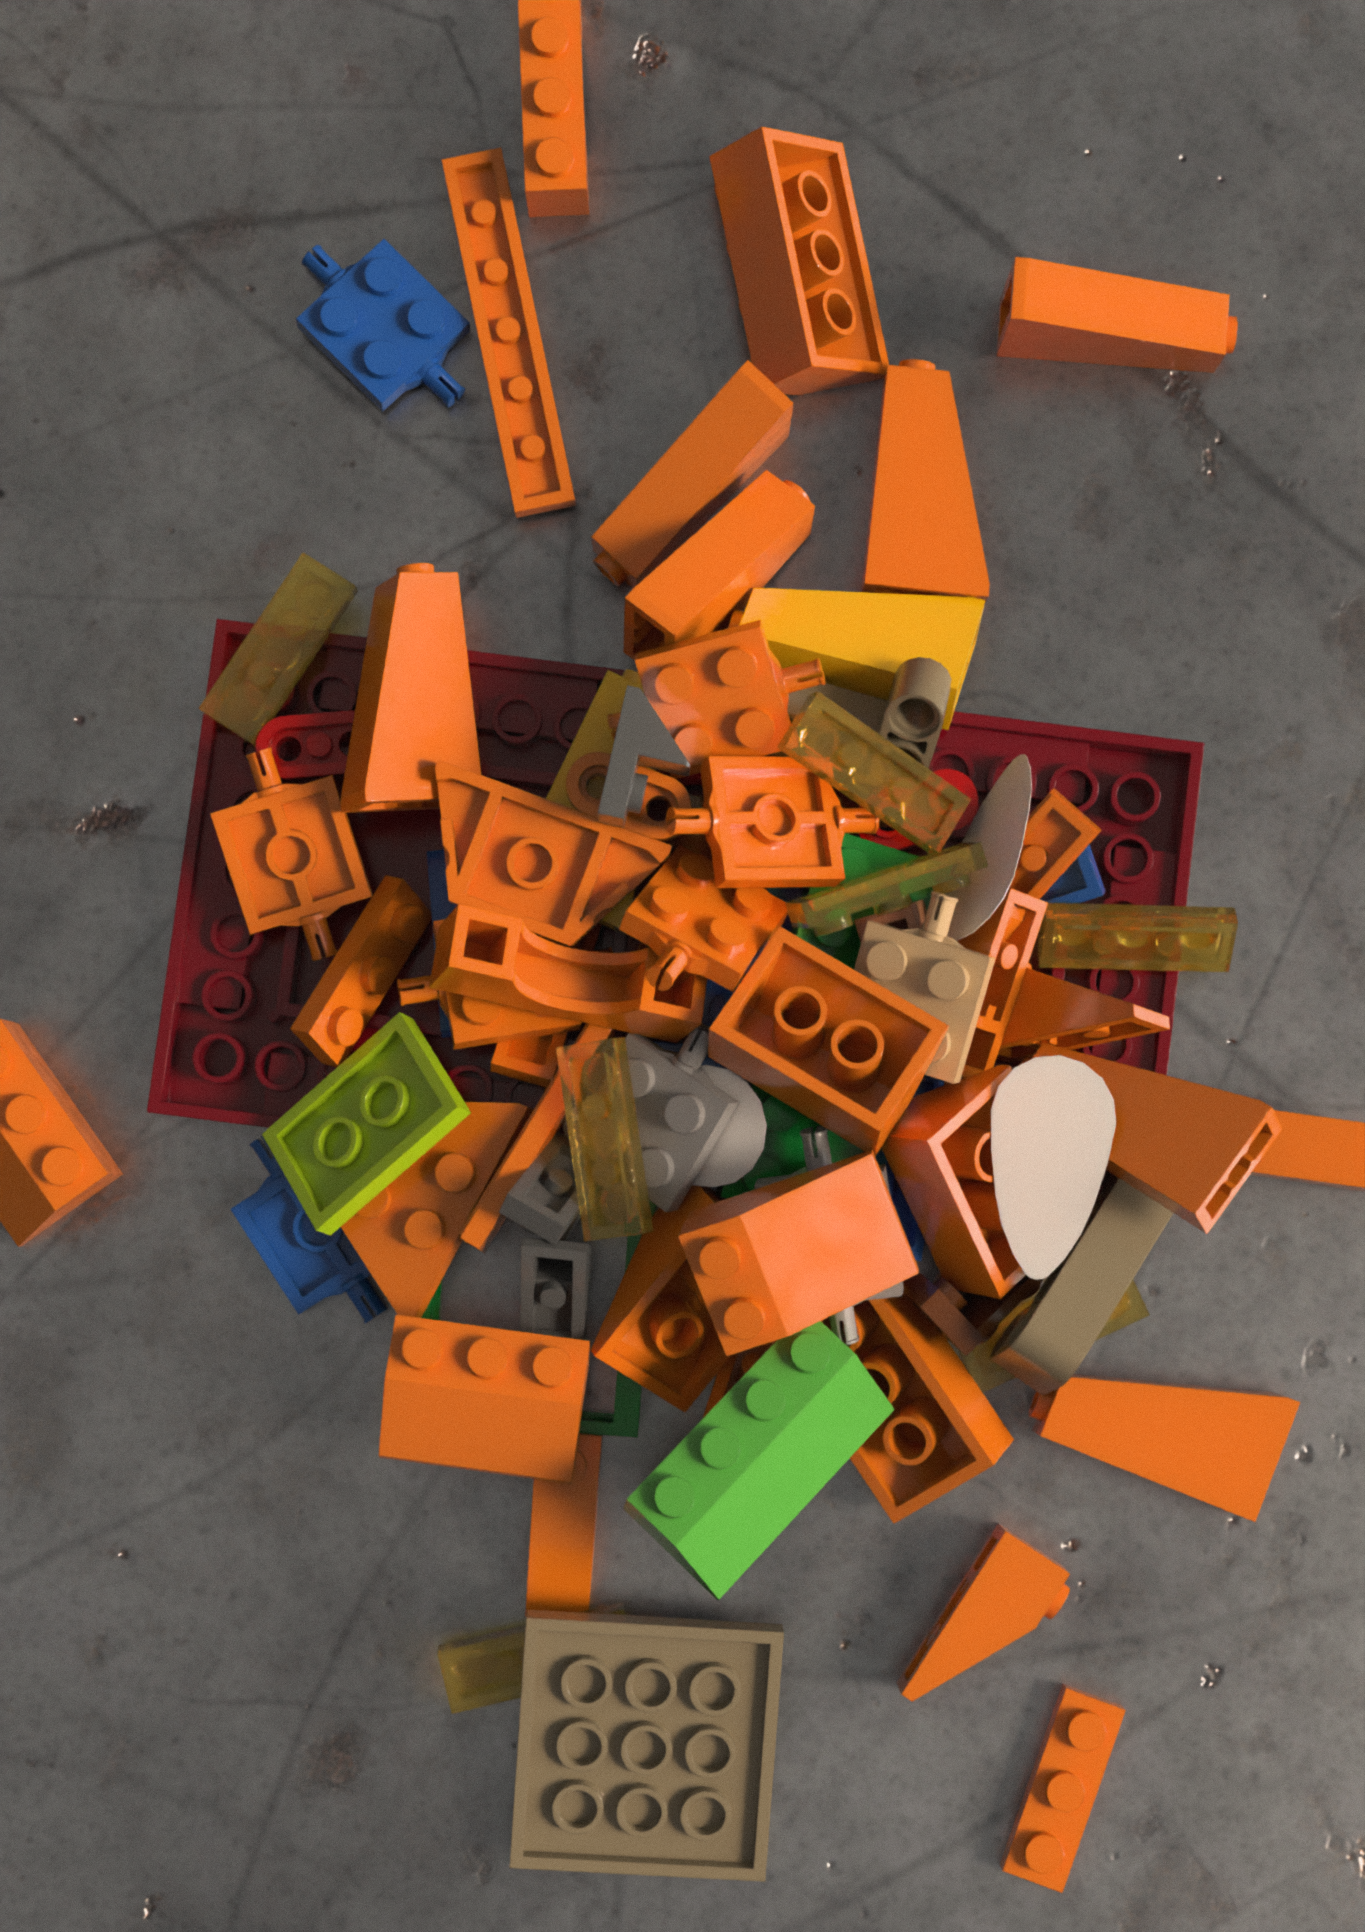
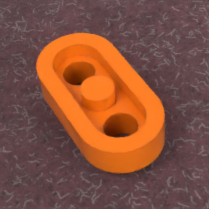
(658, 787)

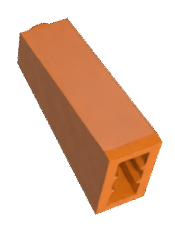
(1111, 319)
(694, 476)
(922, 498)
(718, 566)
(411, 695)
(1180, 1138)
(1316, 1152)
(1182, 1436)

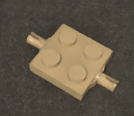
(934, 976)

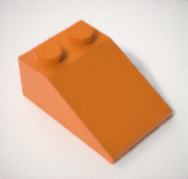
(796, 1251)
(658, 1318)

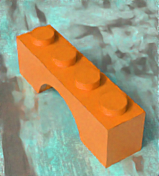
(553, 107)
(507, 964)

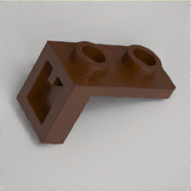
(969, 1318)

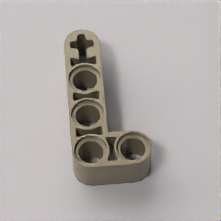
(902, 718)
(1076, 1300)

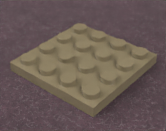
(646, 1745)

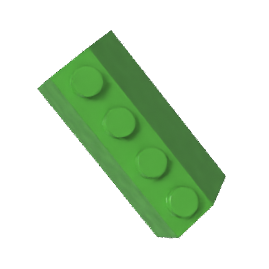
(760, 1456)

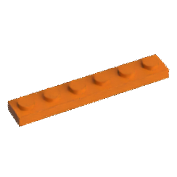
(508, 332)

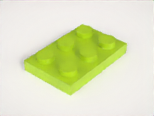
(365, 1124)

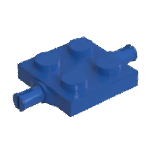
(383, 325)
(298, 1256)

